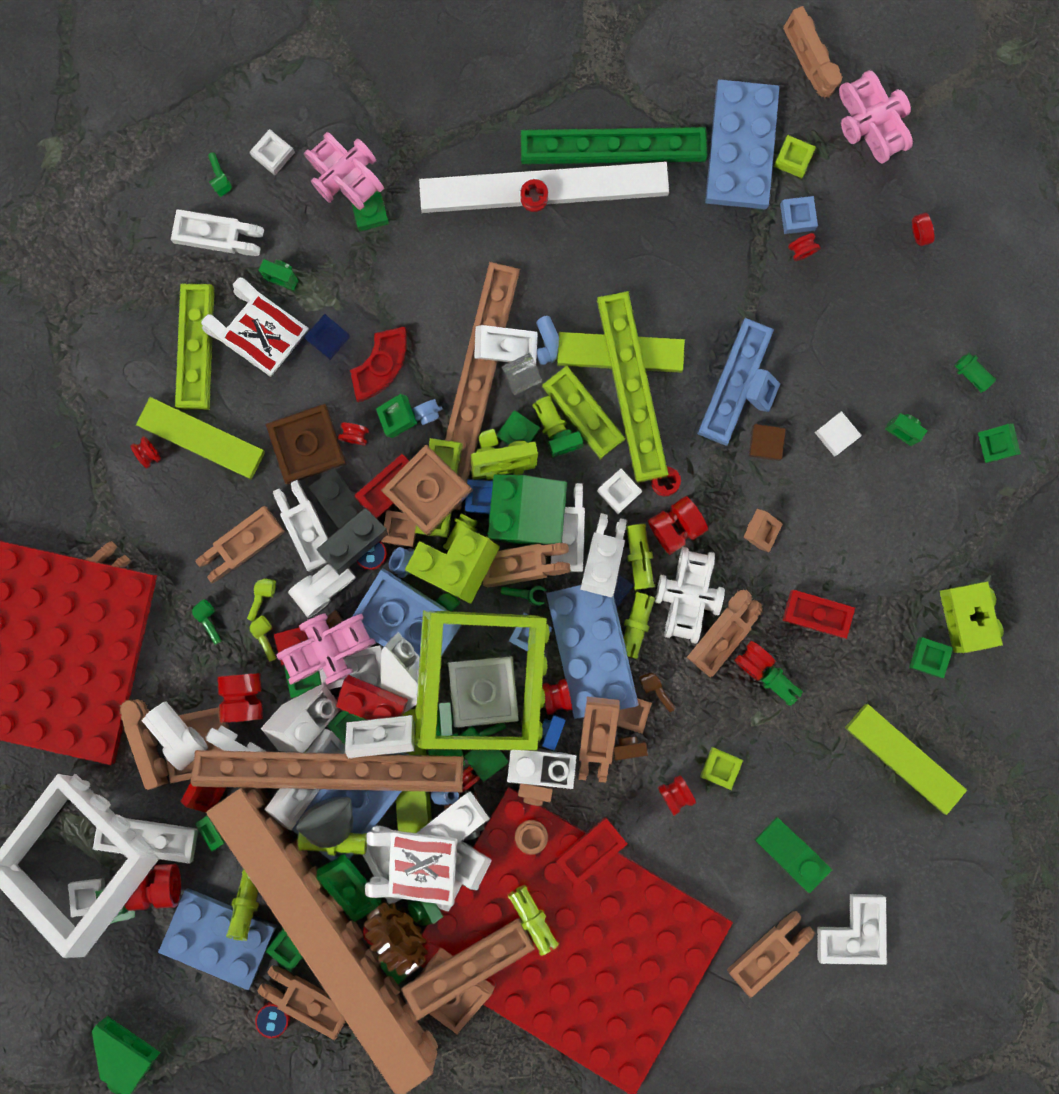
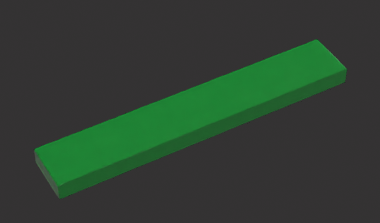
(613, 145)

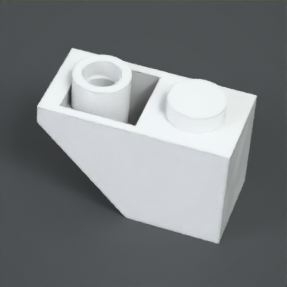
(400, 669)
(301, 720)
(542, 768)

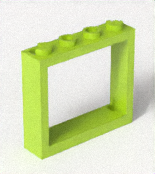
(429, 678)

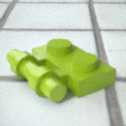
(510, 459)

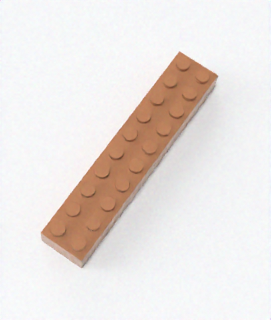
(326, 939)

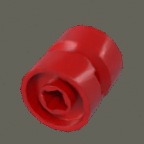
(687, 519)
(240, 697)
(158, 888)

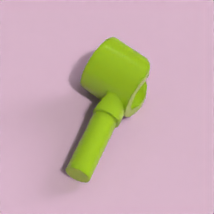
(488, 438)
(262, 588)
(259, 629)

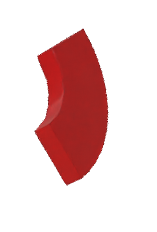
(382, 365)

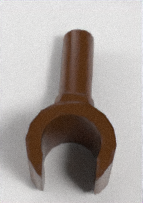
(650, 683)

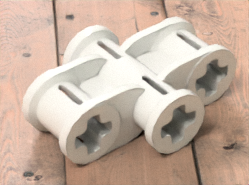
(687, 607)

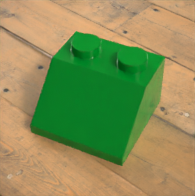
(527, 510)

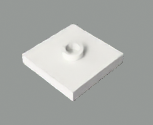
(483, 691)

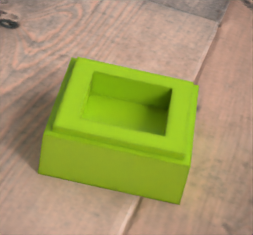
(794, 156)
(721, 768)

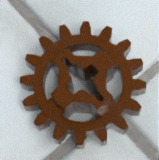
(395, 938)

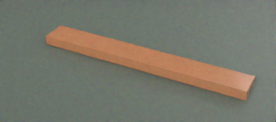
(479, 373)
(327, 771)

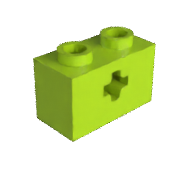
(967, 634)

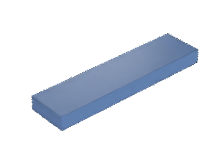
(734, 381)

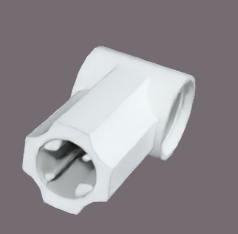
(315, 591)
(174, 735)

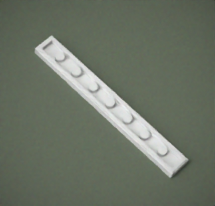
(562, 184)

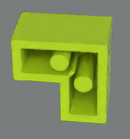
(460, 569)

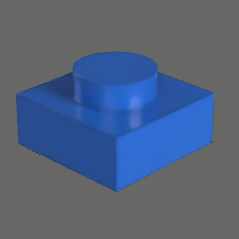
(480, 498)
(552, 731)

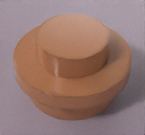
(531, 837)

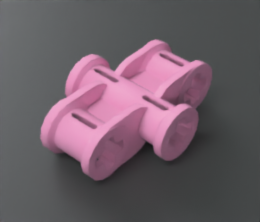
(875, 116)
(343, 170)
(323, 646)

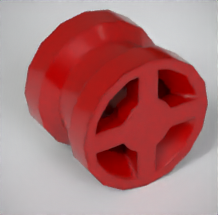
(755, 660)
(557, 697)
(677, 795)

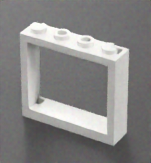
(35, 905)

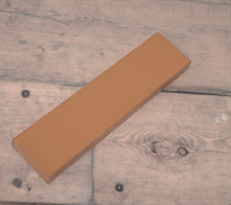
(467, 969)

